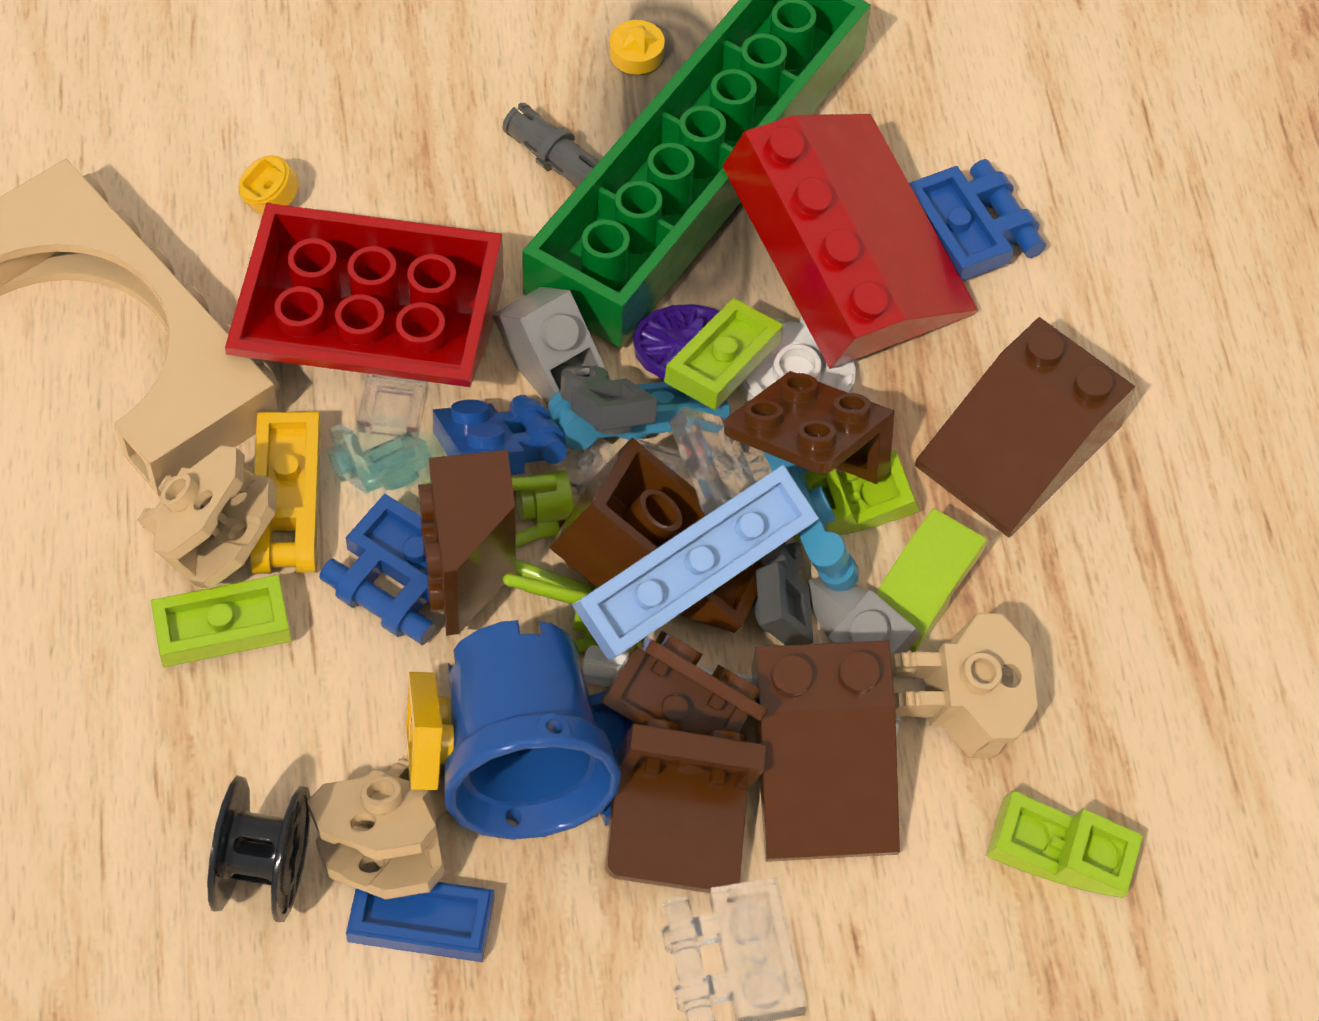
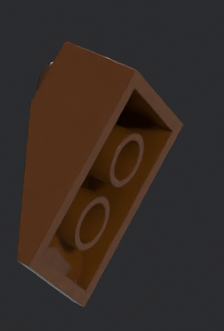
(1026, 427)
(632, 511)
(828, 750)

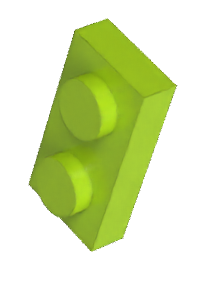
(723, 353)
(220, 621)

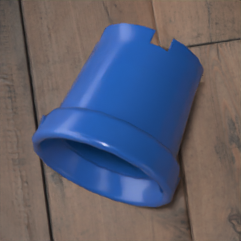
(524, 736)

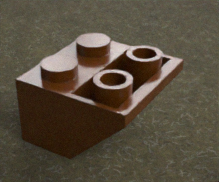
(467, 532)

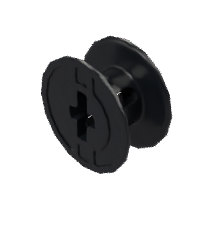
(258, 848)

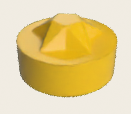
(636, 47)
(268, 181)

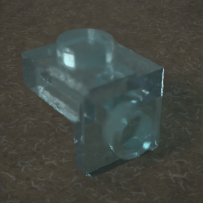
(385, 465)

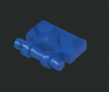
(966, 227)
(523, 431)
(389, 543)

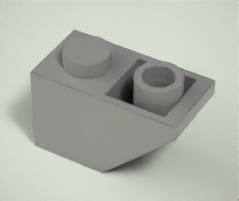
(547, 337)

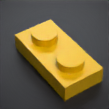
(426, 731)

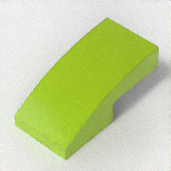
(862, 503)
(930, 571)
(1065, 849)

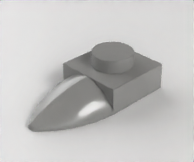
(860, 617)

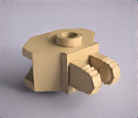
(211, 516)
(972, 685)
(381, 824)

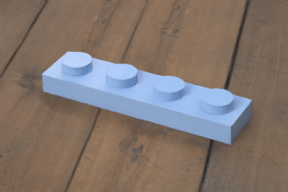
(695, 562)

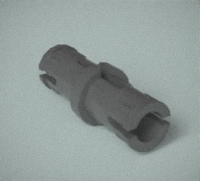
(551, 145)

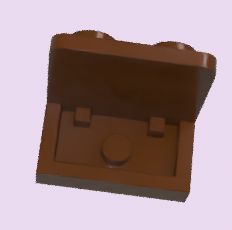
(817, 427)
(665, 684)
(681, 806)

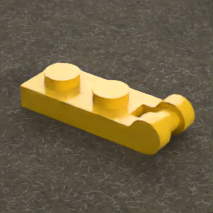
(290, 456)

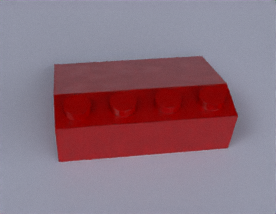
(846, 233)
(368, 295)

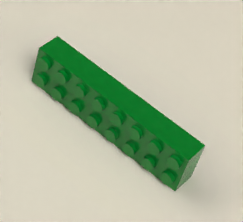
(663, 181)

